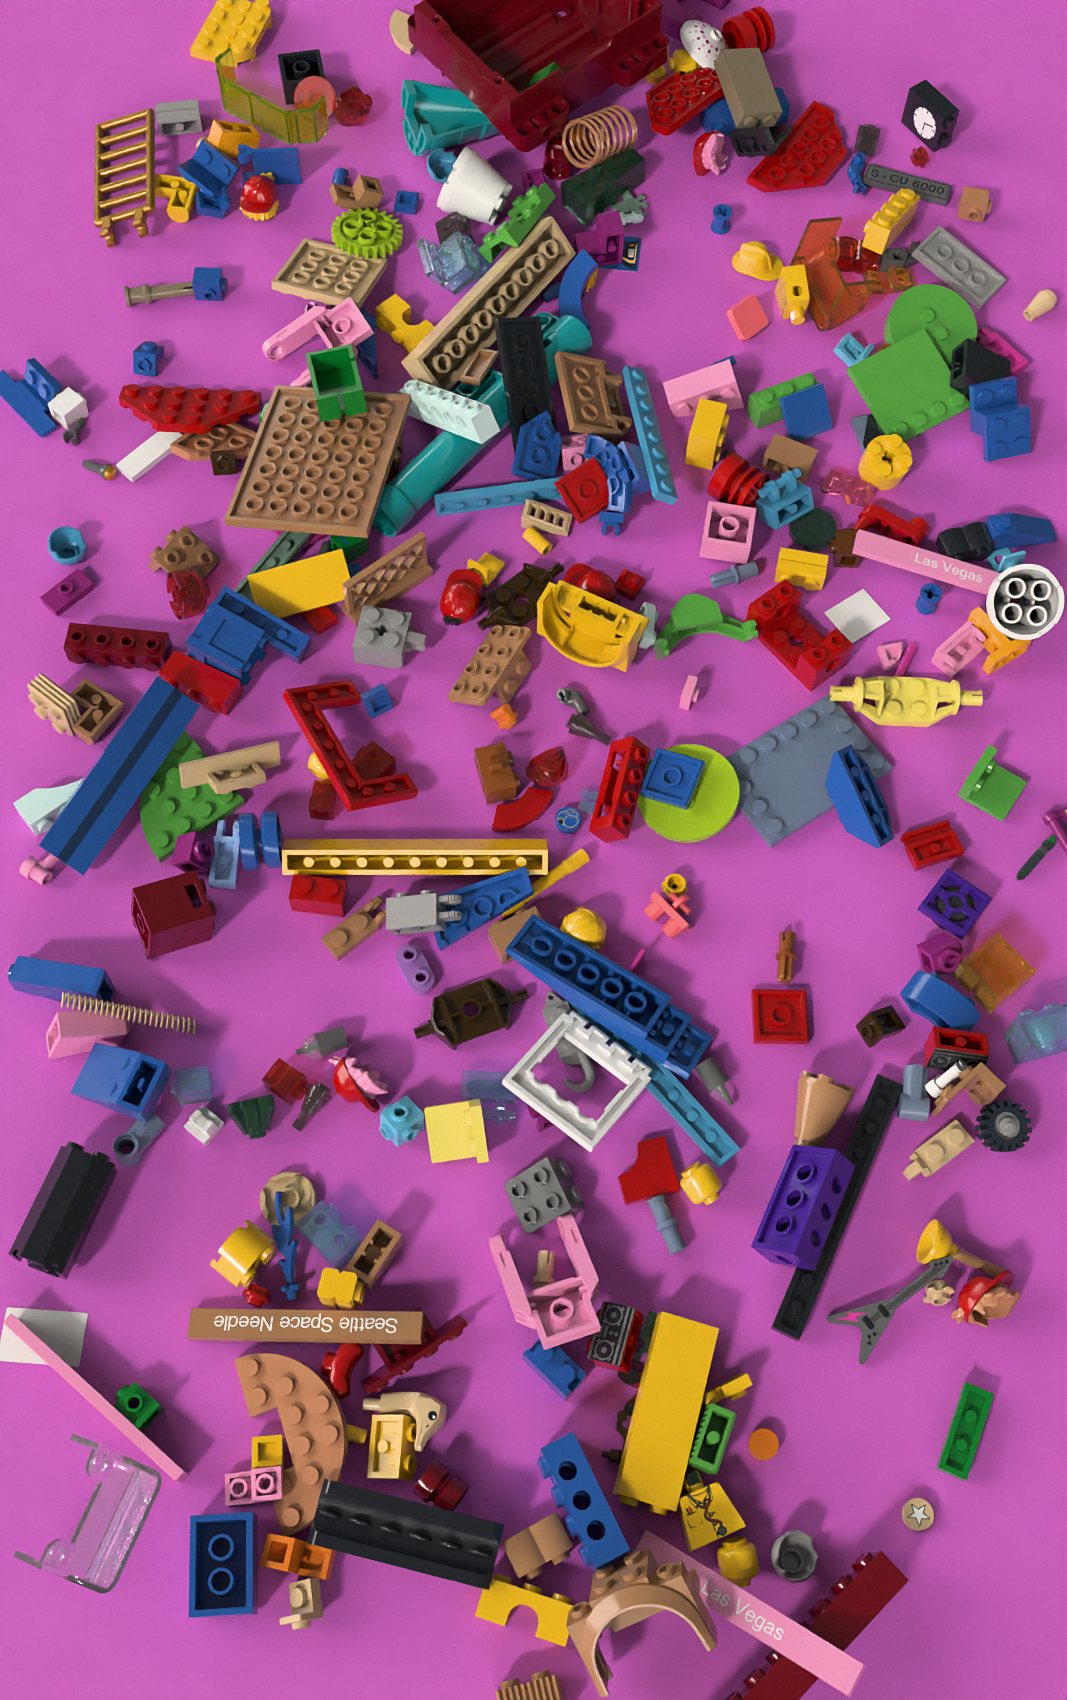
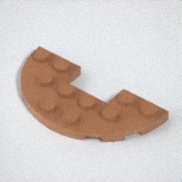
(311, 1425)

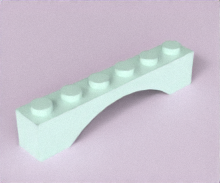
(43, 805)

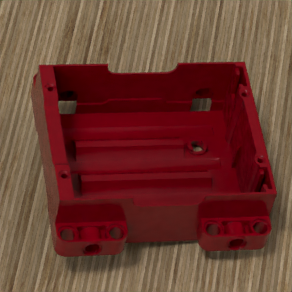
(500, 44)

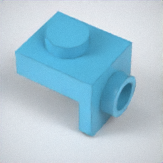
(851, 351)

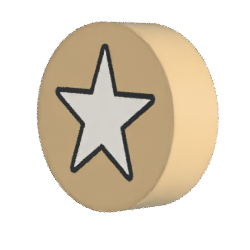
(917, 1514)

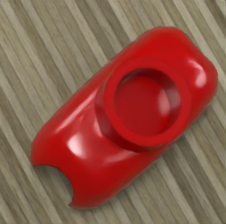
(340, 1367)

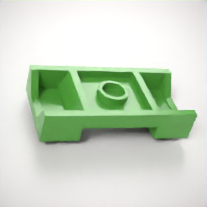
(523, 216)

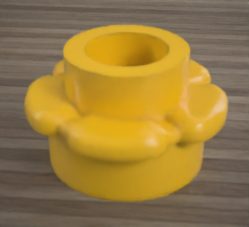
(674, 879)

